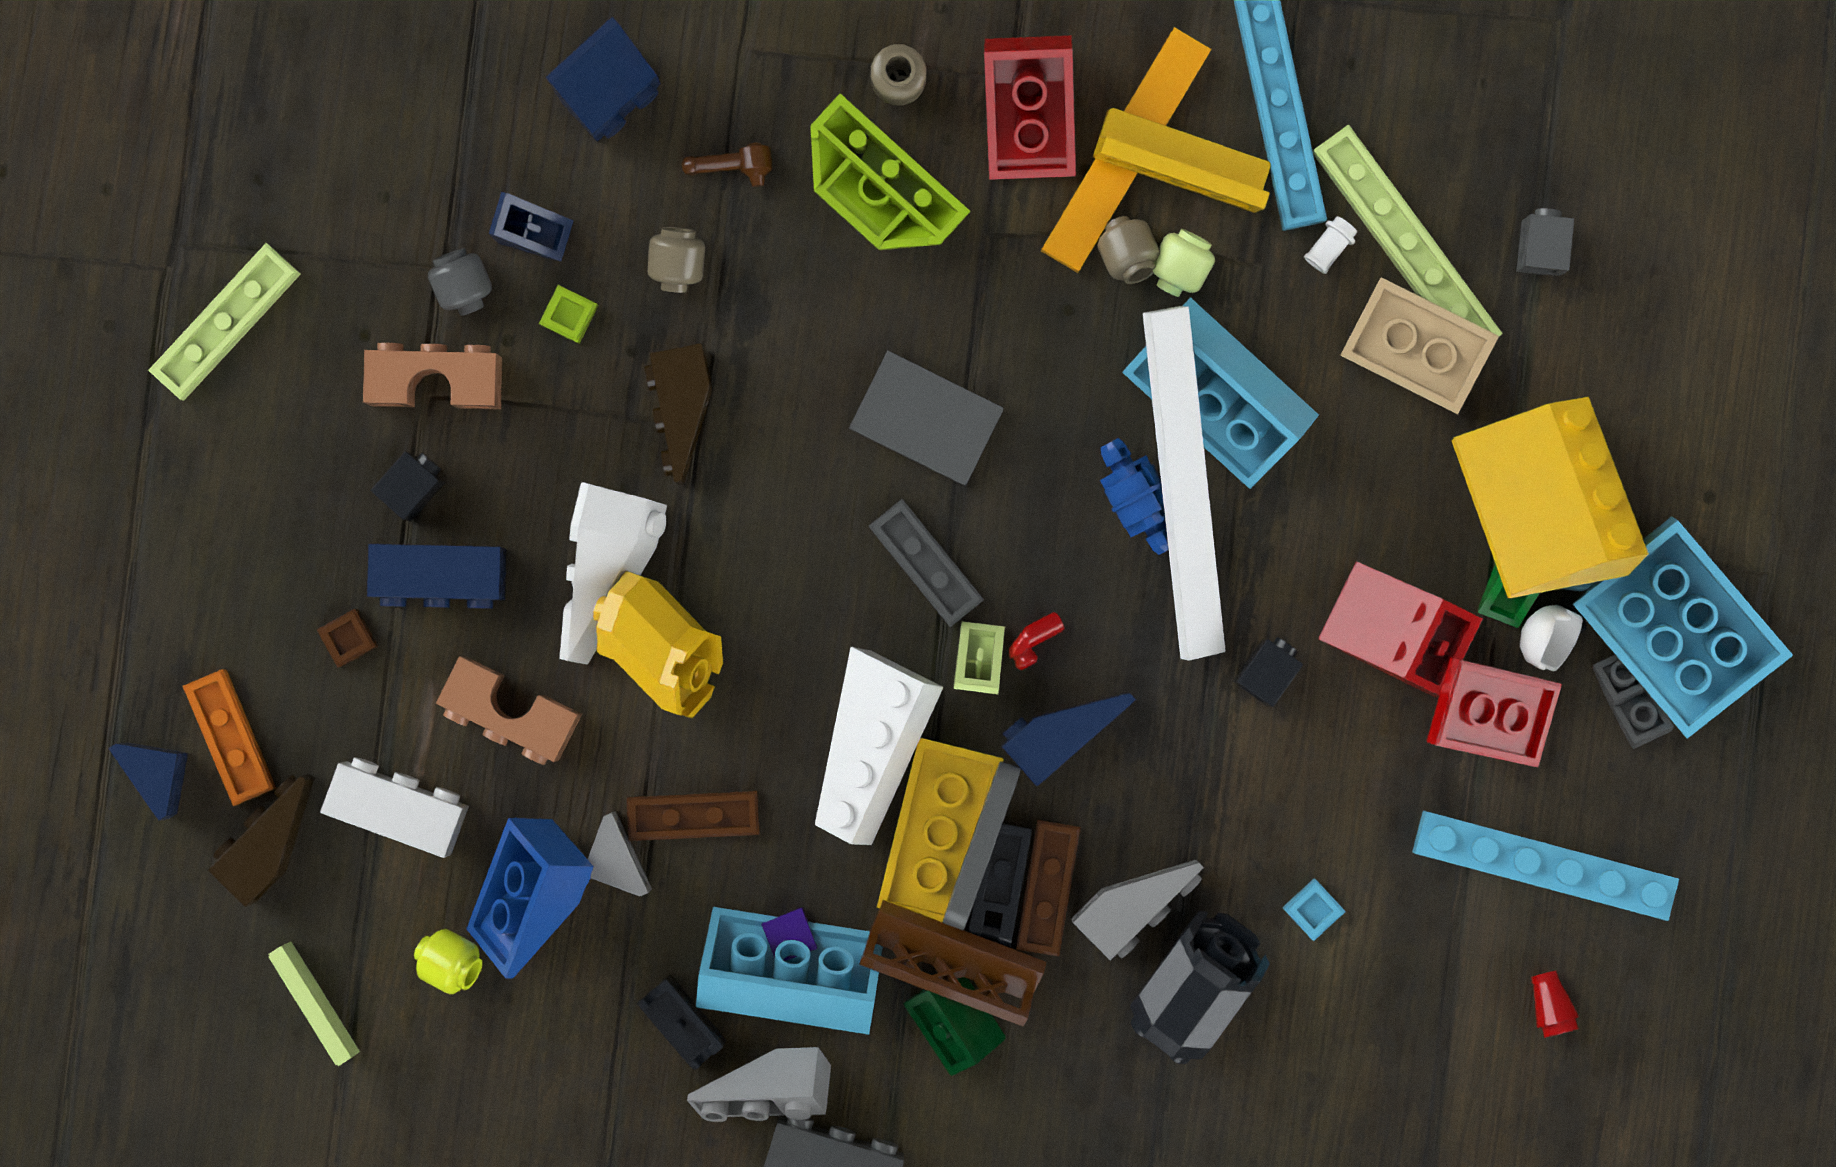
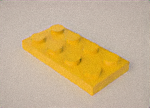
(936, 825)

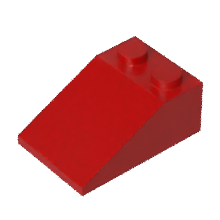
(1030, 107)

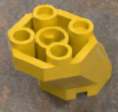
(658, 644)

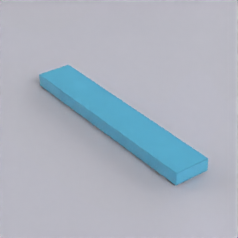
(1280, 113)

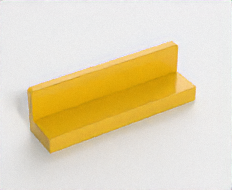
(1183, 160)

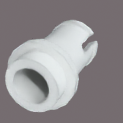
(1331, 244)

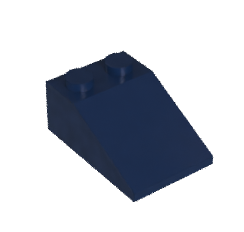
(604, 81)

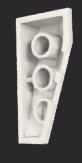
(612, 537)

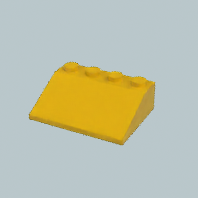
(1550, 499)

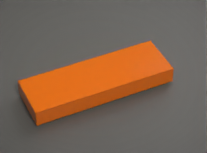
(229, 737)

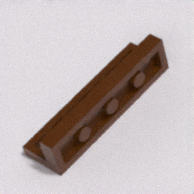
(954, 956)

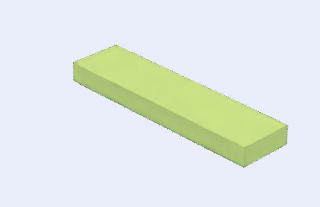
(224, 322)

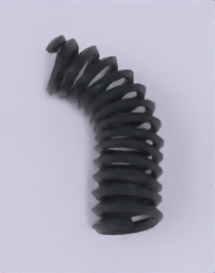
(1569, 605)

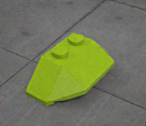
(886, 191)

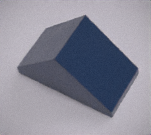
(530, 227)
(155, 774)

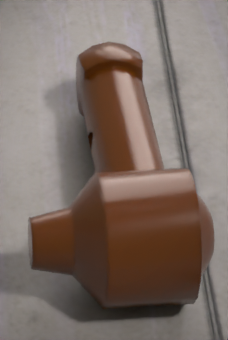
(752, 160)

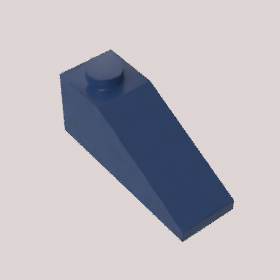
(1054, 737)

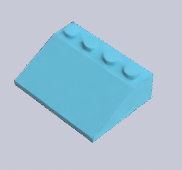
(1683, 629)

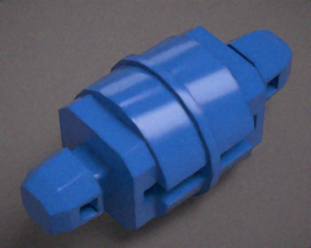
(1135, 494)

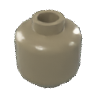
(895, 60)
(1128, 249)
(676, 258)

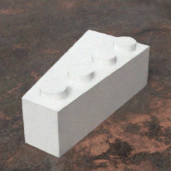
(872, 743)

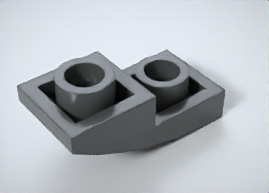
(1631, 704)

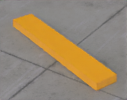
(1107, 183)

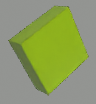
(568, 314)

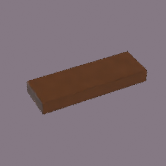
(693, 815)
(1048, 887)

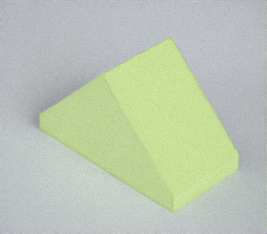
(979, 658)

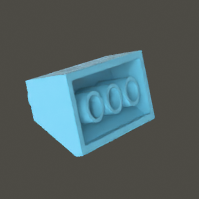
(1243, 405)
(812, 989)

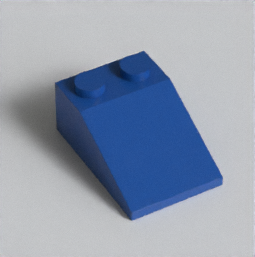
(527, 892)

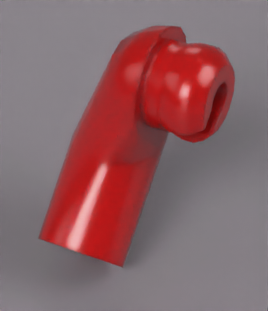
(1032, 635)

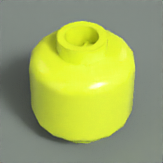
(448, 961)

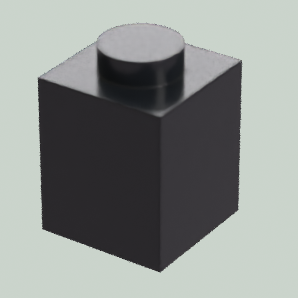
(409, 485)
(1269, 671)

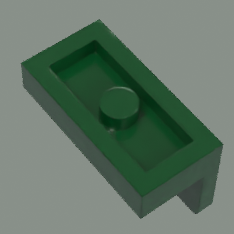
(954, 1030)

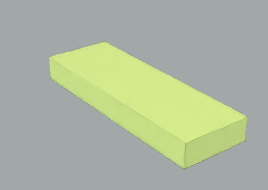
(313, 1003)

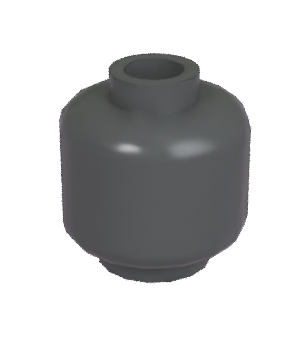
(460, 281)

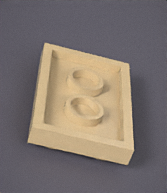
(1419, 345)

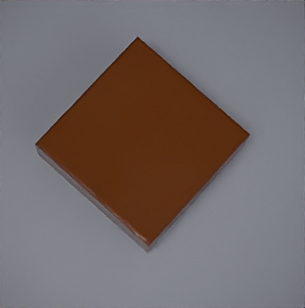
(347, 638)

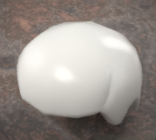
(1550, 636)

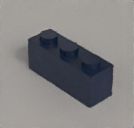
(436, 574)

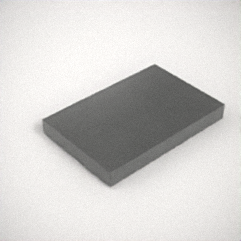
(926, 418)

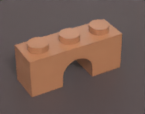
(395, 373)
(472, 696)

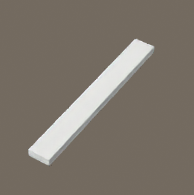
(1184, 482)

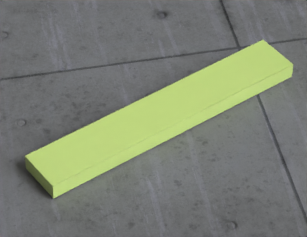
(1397, 227)

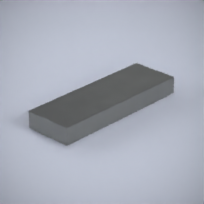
(926, 563)

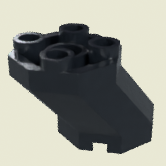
(1198, 987)

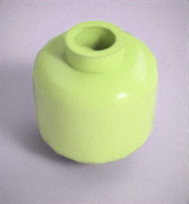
(1183, 262)

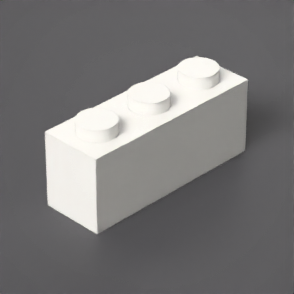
(395, 807)

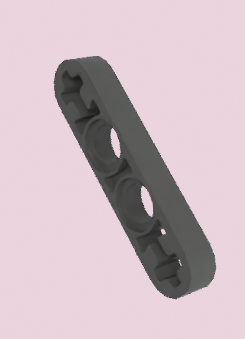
(981, 845)

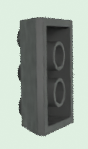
(804, 1145)

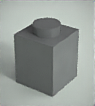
(1545, 243)

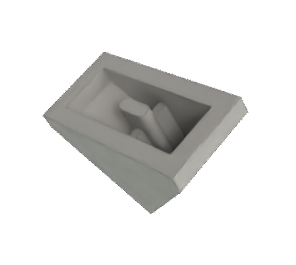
(615, 858)

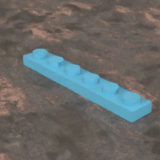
(1545, 865)

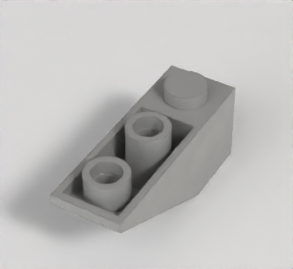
(1124, 909)
(776, 1084)

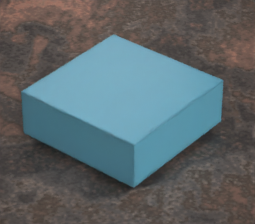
(1313, 909)

